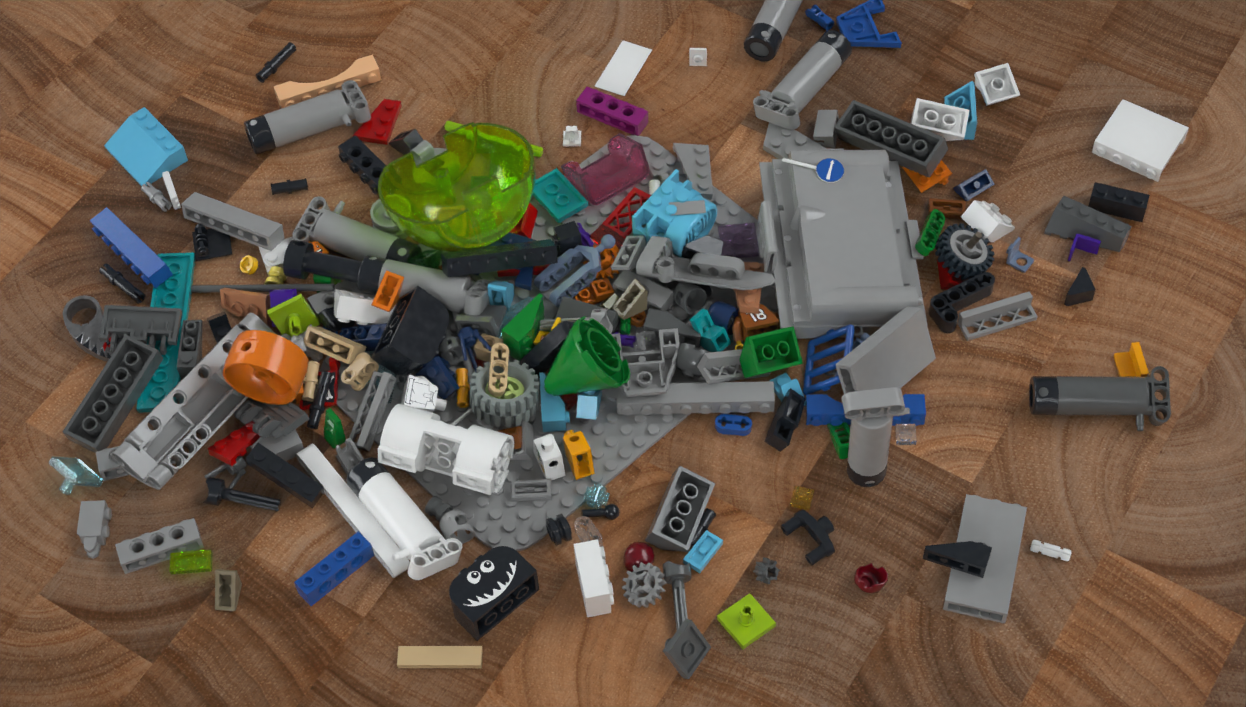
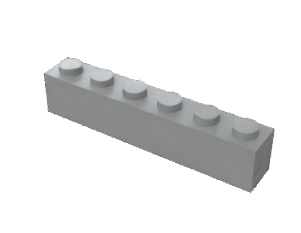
(233, 221)

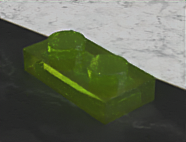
(190, 562)

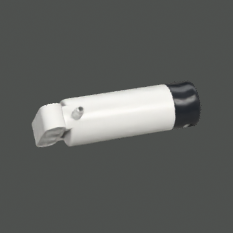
(402, 520)

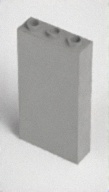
(889, 355)
(998, 527)

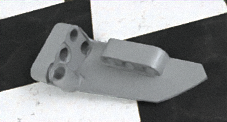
(705, 269)

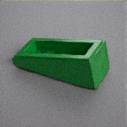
(333, 429)
(841, 449)

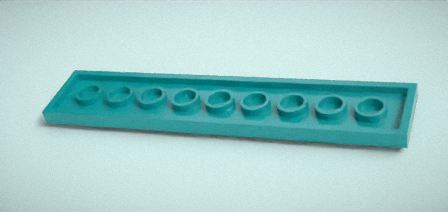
(170, 294)

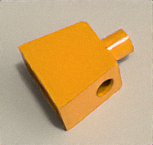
(575, 445)

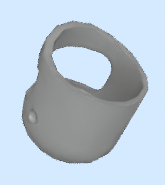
(456, 521)

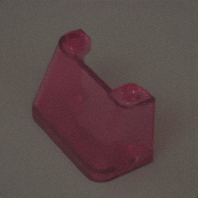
(610, 174)

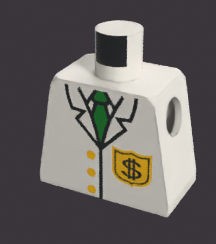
(546, 451)

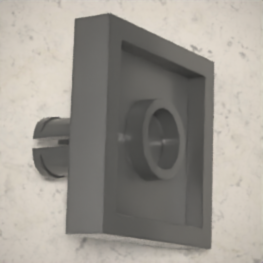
(686, 648)

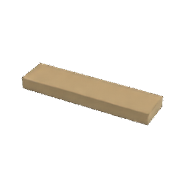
(439, 657)

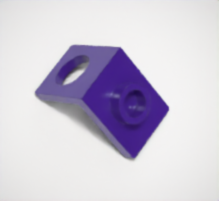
(1084, 243)

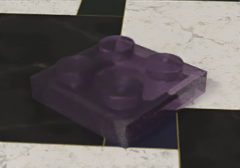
(739, 240)

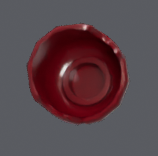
(637, 553)
(870, 578)

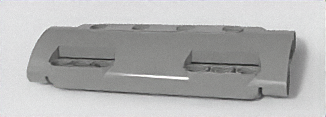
(201, 408)

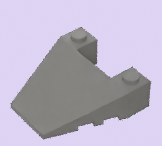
(652, 369)

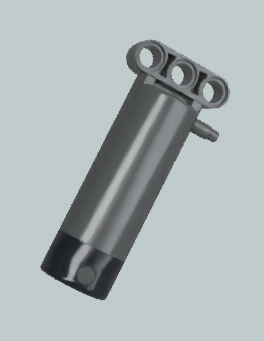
(1102, 396)

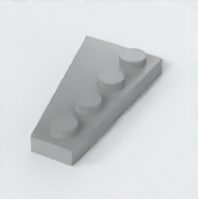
(696, 166)

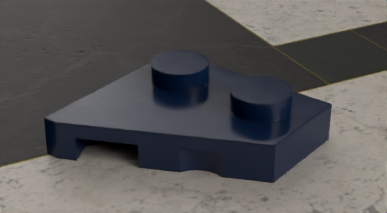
(439, 375)

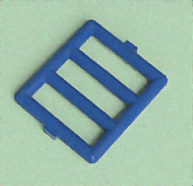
(811, 357)

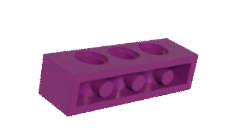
(612, 111)

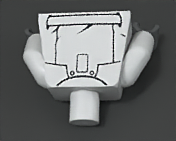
(420, 393)

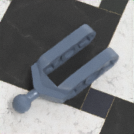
(572, 258)

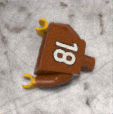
(752, 324)

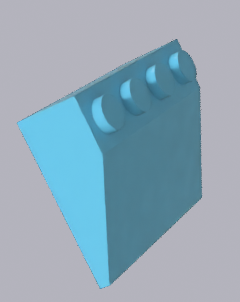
(145, 147)

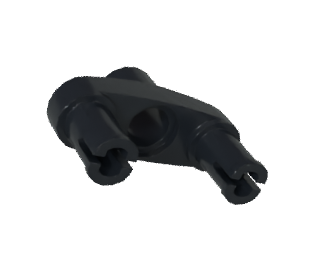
(818, 530)

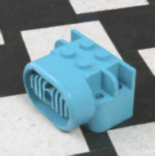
(661, 222)

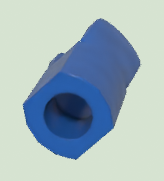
(820, 17)

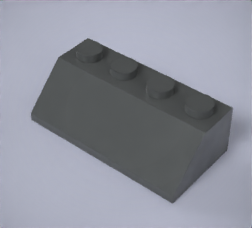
(680, 511)

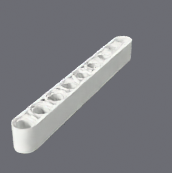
(352, 508)

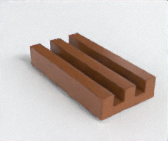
(948, 210)

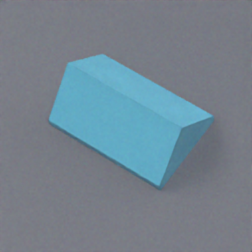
(965, 98)

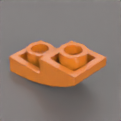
(597, 292)

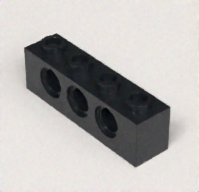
(362, 161)

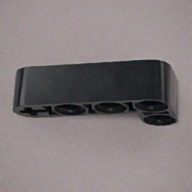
(958, 298)
(545, 352)

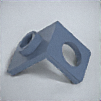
(1014, 254)

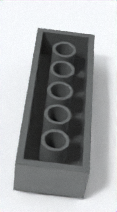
(903, 141)
(113, 394)

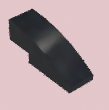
(785, 420)

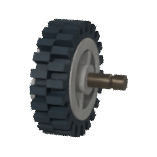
(964, 251)

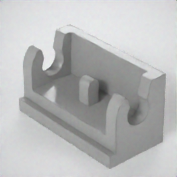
(825, 129)
(348, 456)

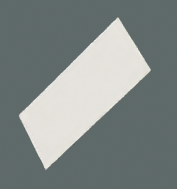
(623, 68)

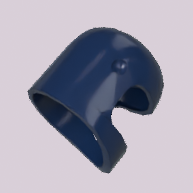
(721, 313)

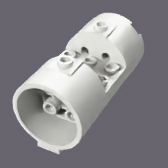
(420, 441)

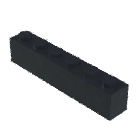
(499, 257)

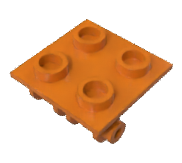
(923, 183)

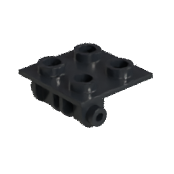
(210, 243)

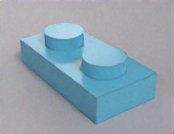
(703, 551)

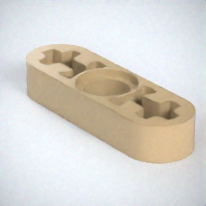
(499, 376)

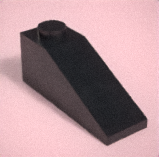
(962, 556)

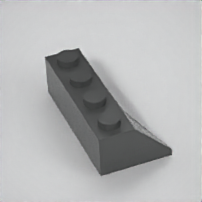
(1074, 217)

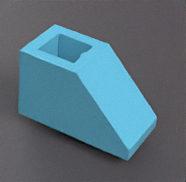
(589, 404)

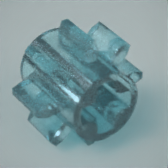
(596, 496)

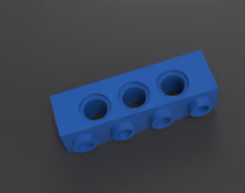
(334, 568)

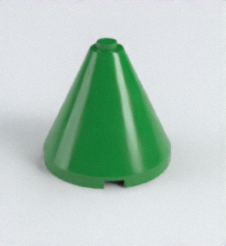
(587, 361)

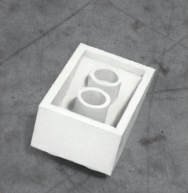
(940, 119)

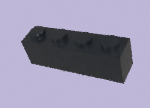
(285, 475)

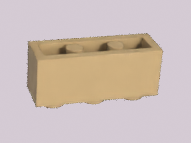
(332, 344)

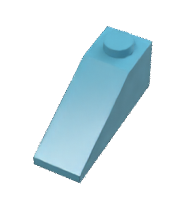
(552, 410)

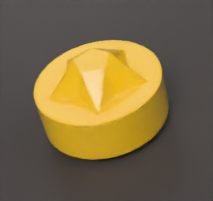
(248, 265)

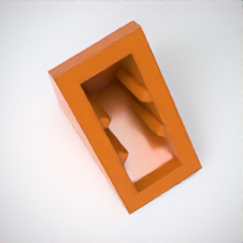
(388, 291)

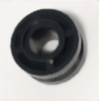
(558, 529)

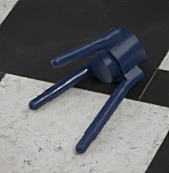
(467, 339)

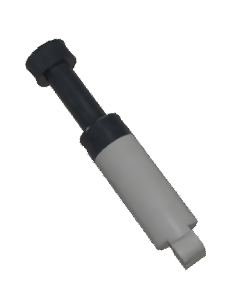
(455, 292)

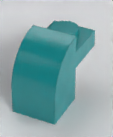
(712, 337)

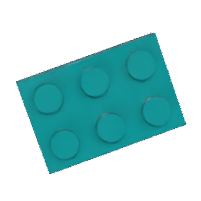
(558, 196)

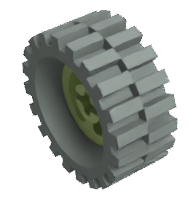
(516, 404)

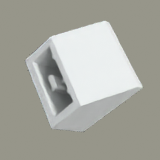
(987, 220)

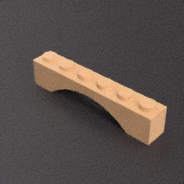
(362, 71)

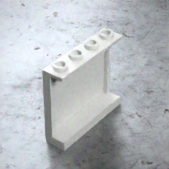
(1139, 139)

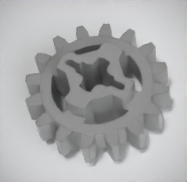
(644, 585)

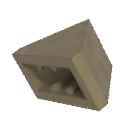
(632, 300)
(227, 589)

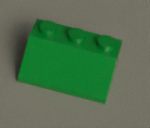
(770, 352)

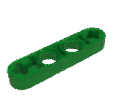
(930, 232)

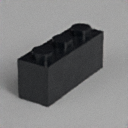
(1119, 202)

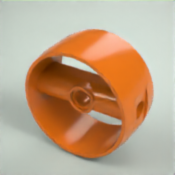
(265, 367)

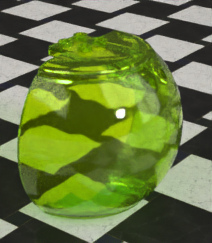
(465, 193)

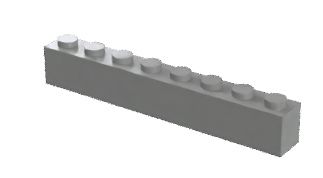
(702, 398)

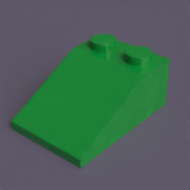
(524, 328)

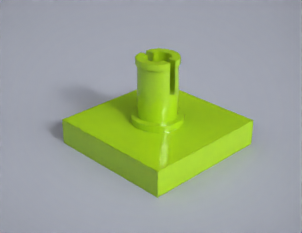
(293, 316)
(746, 621)

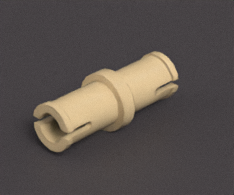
(311, 381)

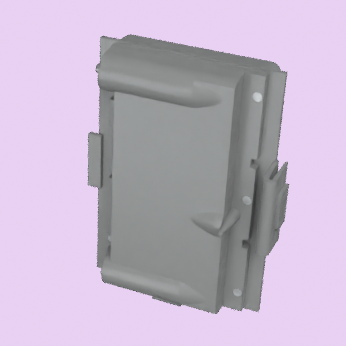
(839, 246)

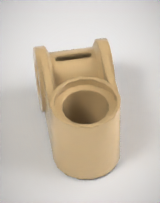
(361, 371)

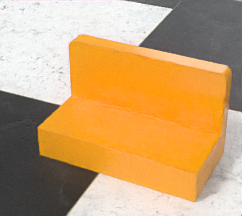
(1132, 362)

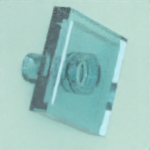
(75, 473)

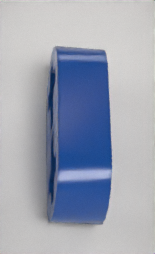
(733, 424)

